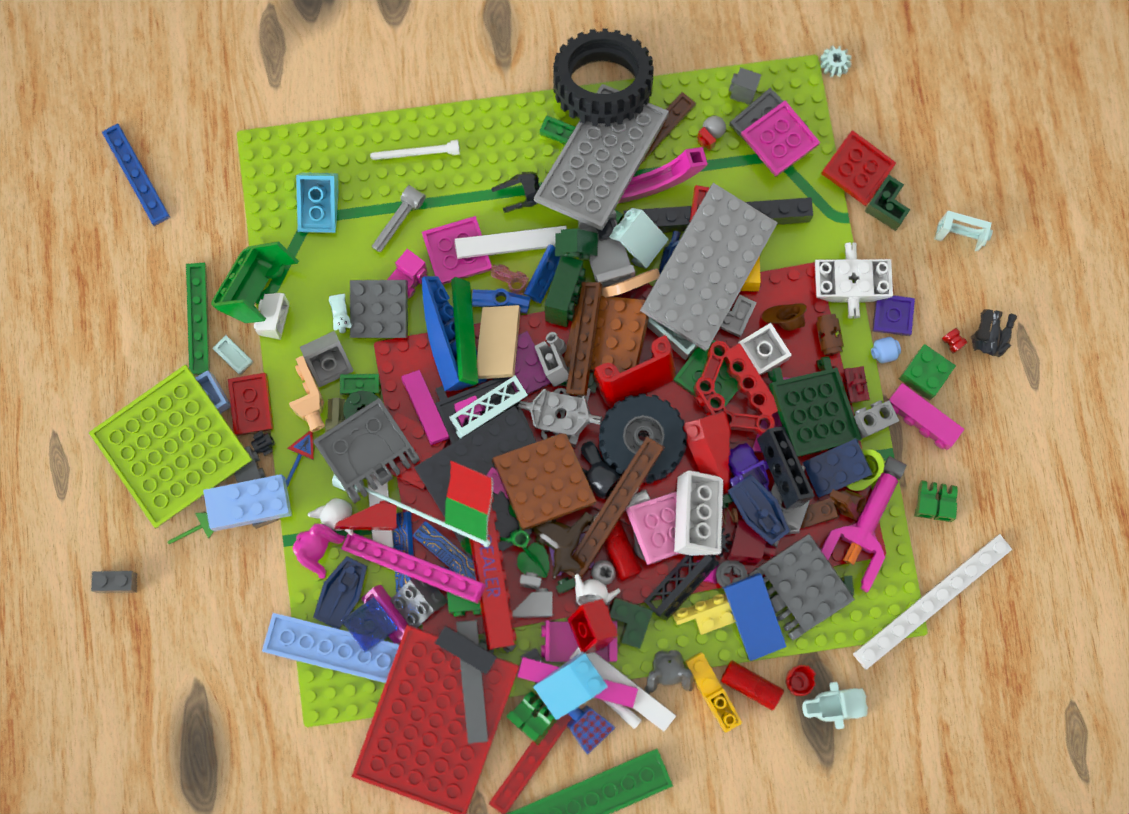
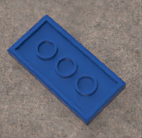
(754, 617)

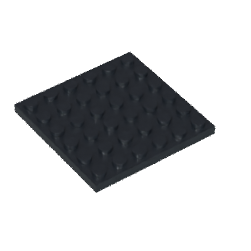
(476, 452)

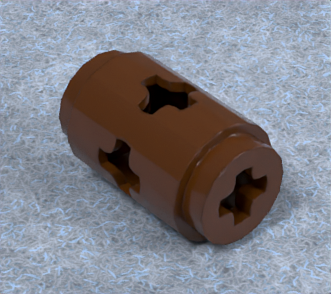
(829, 326)

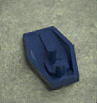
(759, 509)
(340, 592)

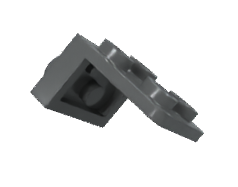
(418, 601)

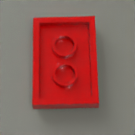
(250, 404)

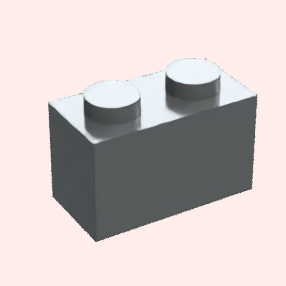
(744, 86)
(114, 582)

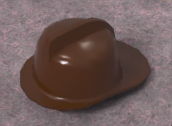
(787, 316)

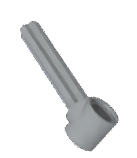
(411, 200)

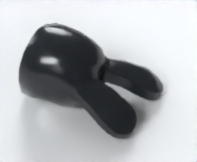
(600, 475)

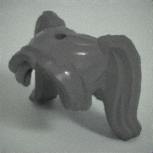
(669, 673)

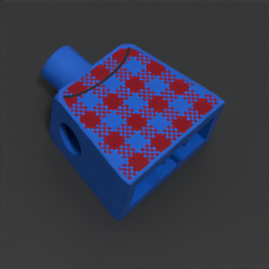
(588, 727)

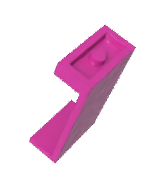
(561, 643)

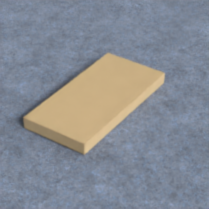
(498, 341)

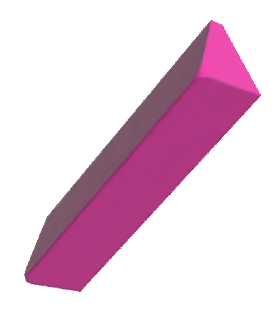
(384, 600)

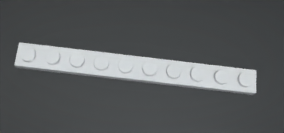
(932, 601)

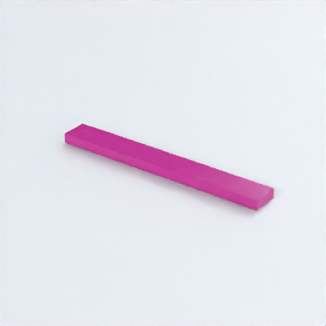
(414, 567)

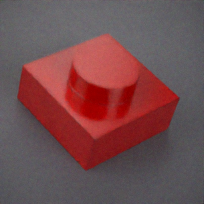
(705, 139)

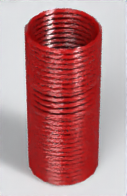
(622, 553)
(747, 683)

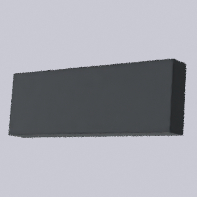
(465, 649)

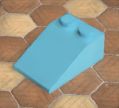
(317, 202)
(570, 685)

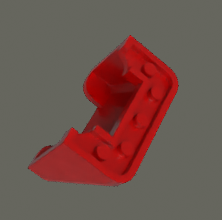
(638, 379)

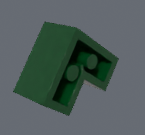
(884, 205)
(576, 243)
(635, 618)

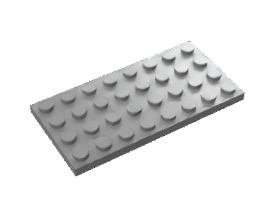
(599, 165)
(708, 267)

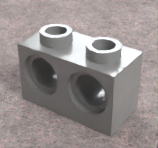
(875, 421)

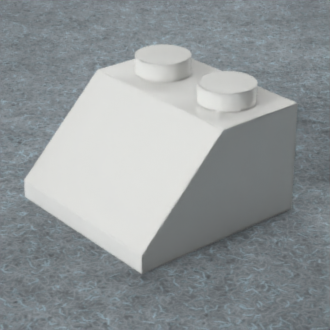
(274, 309)
(765, 349)

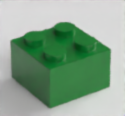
(927, 372)

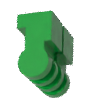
(943, 509)
(523, 718)

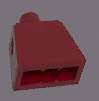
(748, 545)

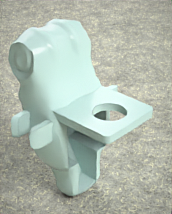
(837, 705)

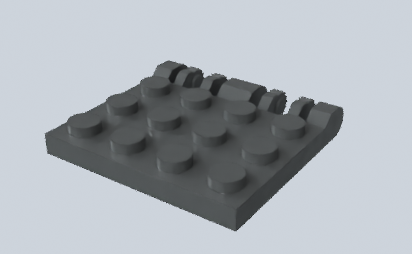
(364, 447)
(805, 585)

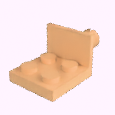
(311, 405)

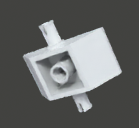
(871, 280)

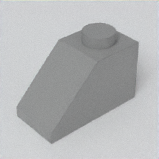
(536, 605)

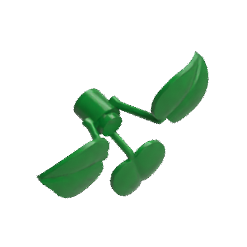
(532, 559)

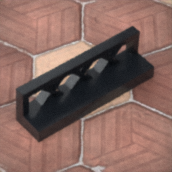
(683, 589)

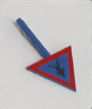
(303, 447)

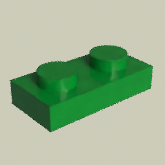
(556, 129)
(359, 382)

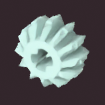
(840, 56)

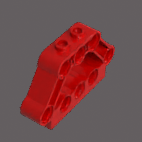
(748, 372)

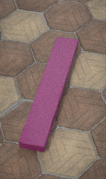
(614, 693)

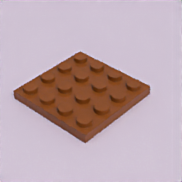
(618, 333)
(544, 481)

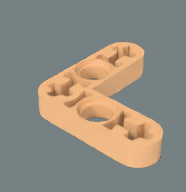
(631, 283)

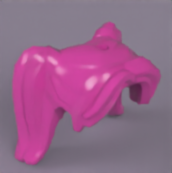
(312, 545)

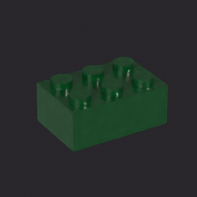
(564, 291)

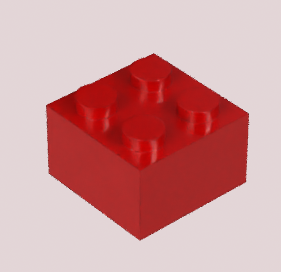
(592, 626)

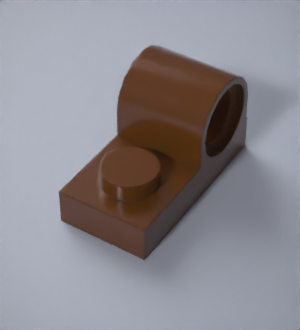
(848, 503)

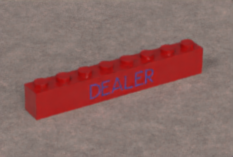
(494, 599)

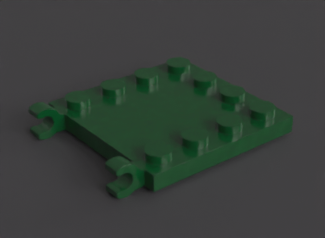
(814, 409)

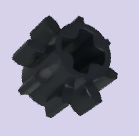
(263, 443)

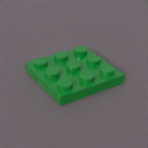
(692, 372)

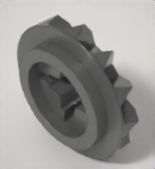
(725, 568)

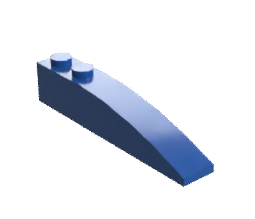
(441, 333)

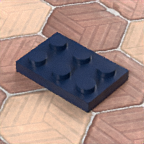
(837, 468)

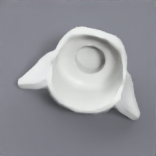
(333, 512)
(592, 590)

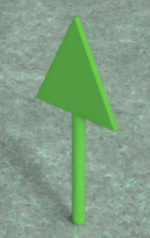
(204, 523)

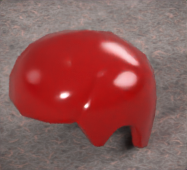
(800, 680)

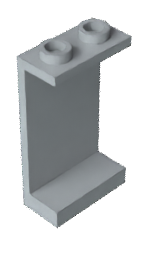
(612, 260)

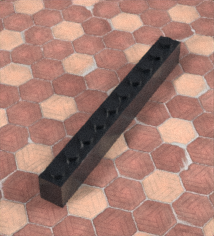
(782, 211)

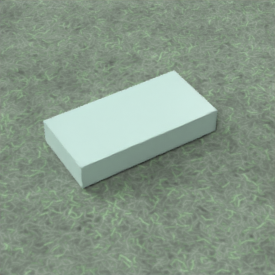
(232, 355)

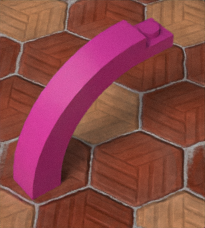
(667, 176)

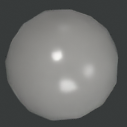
(715, 126)
(603, 572)

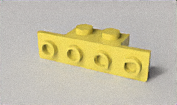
(707, 614)

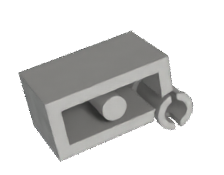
(552, 359)

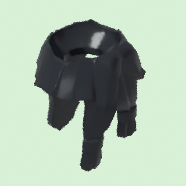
(530, 184)
(995, 341)

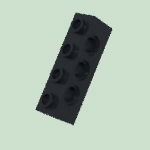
(785, 467)

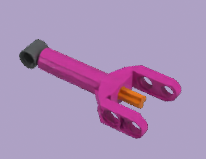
(862, 534)

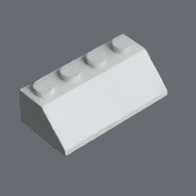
(698, 514)

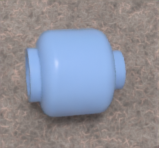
(886, 350)

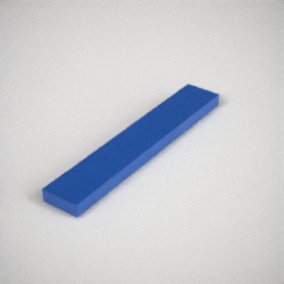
(136, 174)

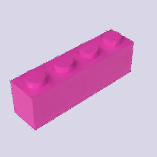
(925, 417)

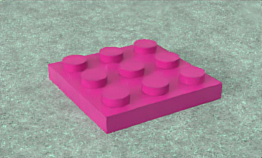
(780, 138)
(443, 255)

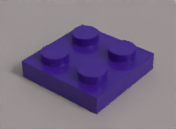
(894, 315)

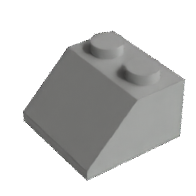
(326, 359)

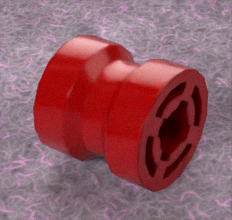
(954, 340)

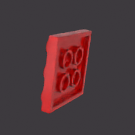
(858, 168)
(418, 440)

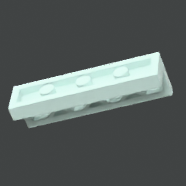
(488, 415)

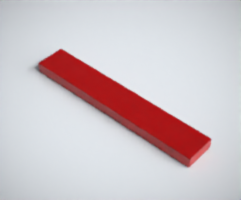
(527, 767)

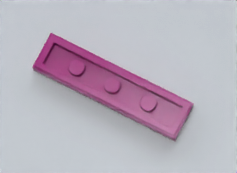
(425, 407)

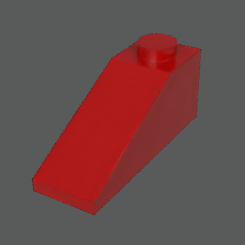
(377, 517)

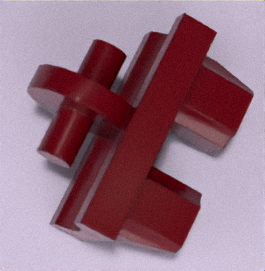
(856, 384)

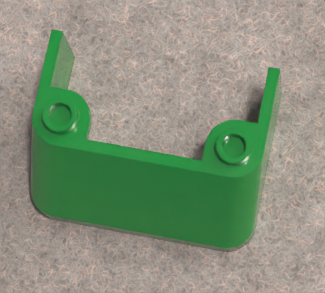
(248, 278)

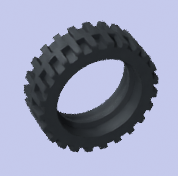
(610, 48)

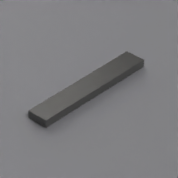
(473, 689)

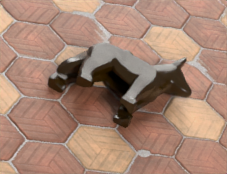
(563, 541)

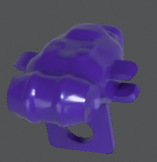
(744, 462)

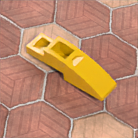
(713, 692)

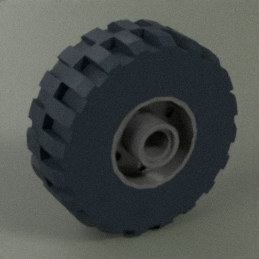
(637, 418)

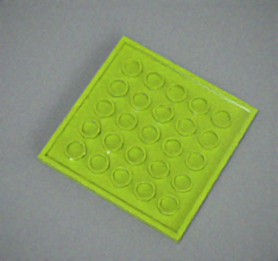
(170, 446)

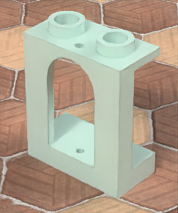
(945, 226)

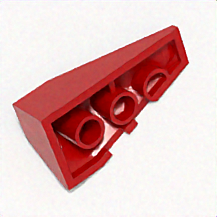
(709, 445)

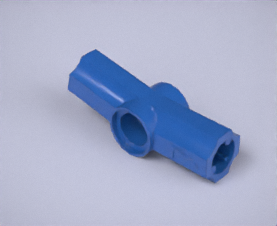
(487, 298)

